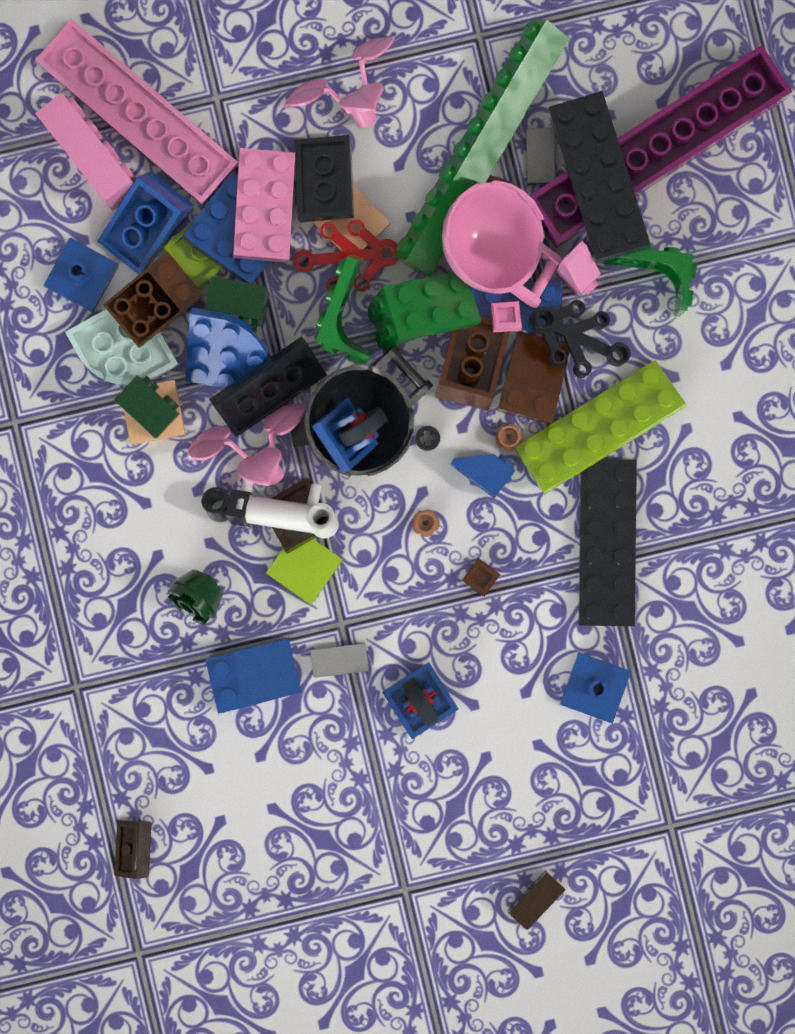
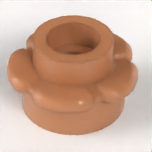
(503, 442)
(433, 523)

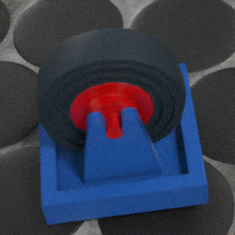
(349, 432)
(420, 700)

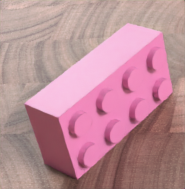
(83, 145)

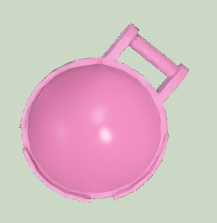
(497, 241)

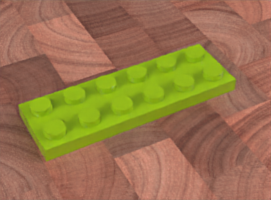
(600, 427)

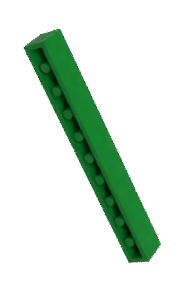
(484, 140)

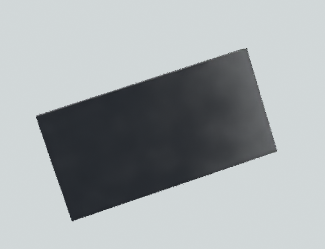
(268, 386)

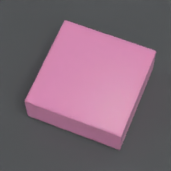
(506, 316)

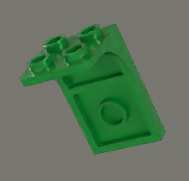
(671, 263)
(422, 309)
(330, 322)

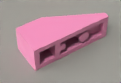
(579, 270)

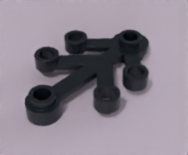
(574, 336)

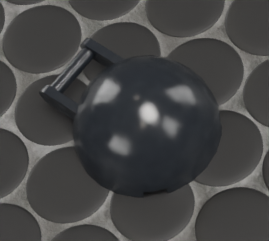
(370, 388)

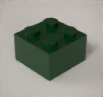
(238, 299)
(147, 406)

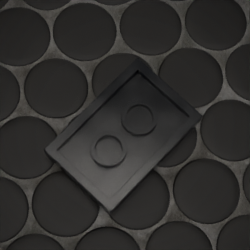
(324, 178)

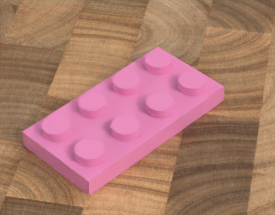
(264, 205)

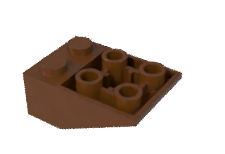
(153, 300)

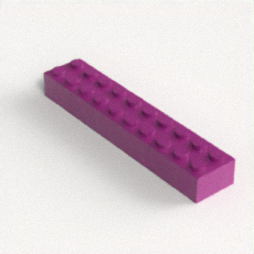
(676, 135)

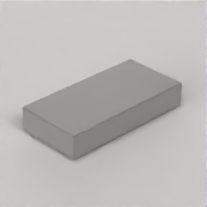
(540, 155)
(339, 660)

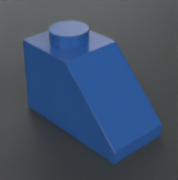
(486, 471)

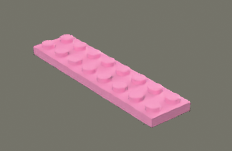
(137, 112)

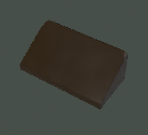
(133, 849)
(536, 900)

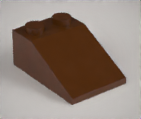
(472, 365)
(531, 381)

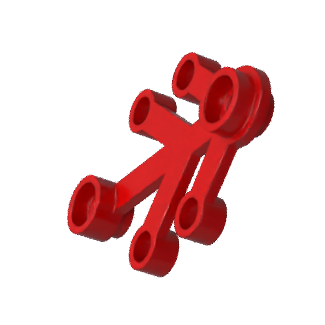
(350, 248)

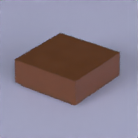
(481, 577)

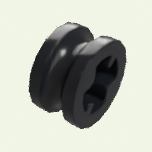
(420, 433)

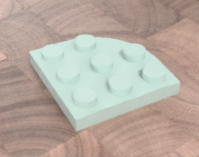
(113, 354)

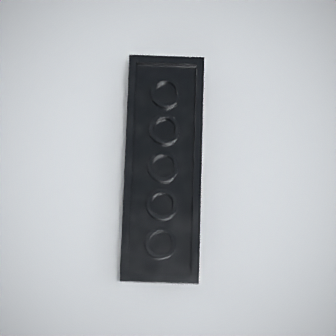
(599, 177)
(607, 543)

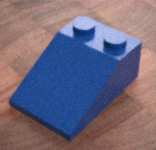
(144, 221)
(253, 675)

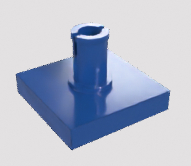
(81, 275)
(595, 687)

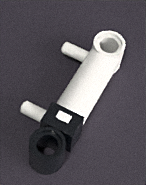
(246, 509)

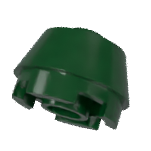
(197, 595)

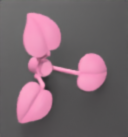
(359, 103)
(263, 466)

